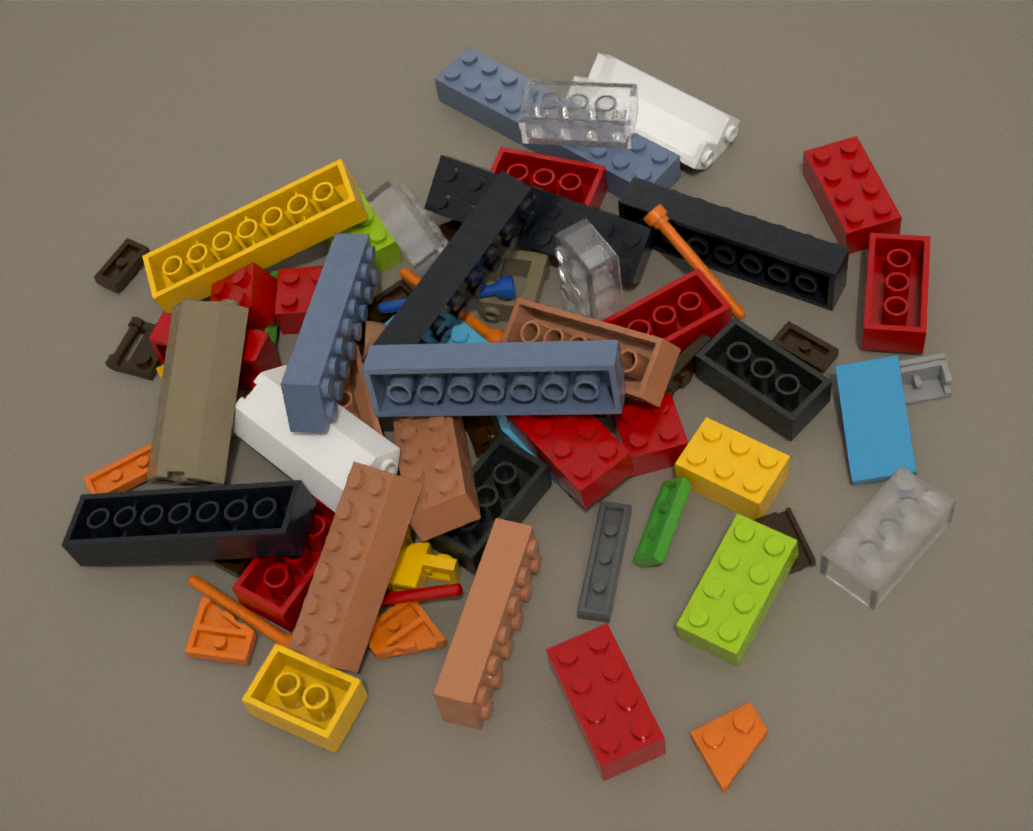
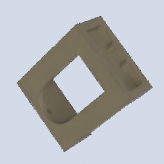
(519, 263)

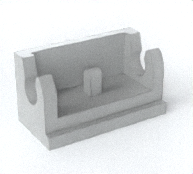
(925, 378)

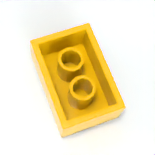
(733, 469)
(305, 698)

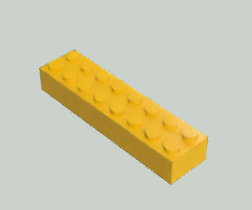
(257, 233)

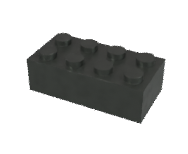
(763, 378)
(507, 488)

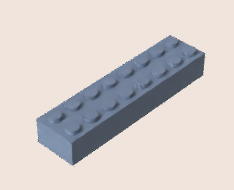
(330, 334)
(496, 378)

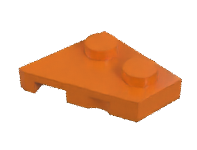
(404, 631)
(219, 636)
(729, 742)

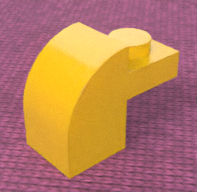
(418, 564)

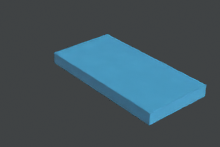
(875, 419)

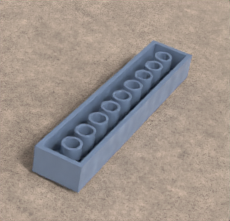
(494, 98)

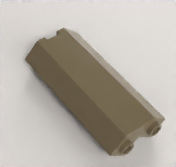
(198, 393)

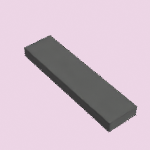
(604, 562)

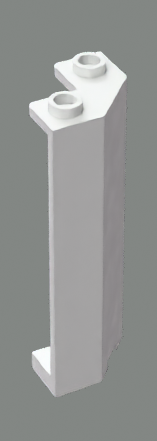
(670, 115)
(315, 458)

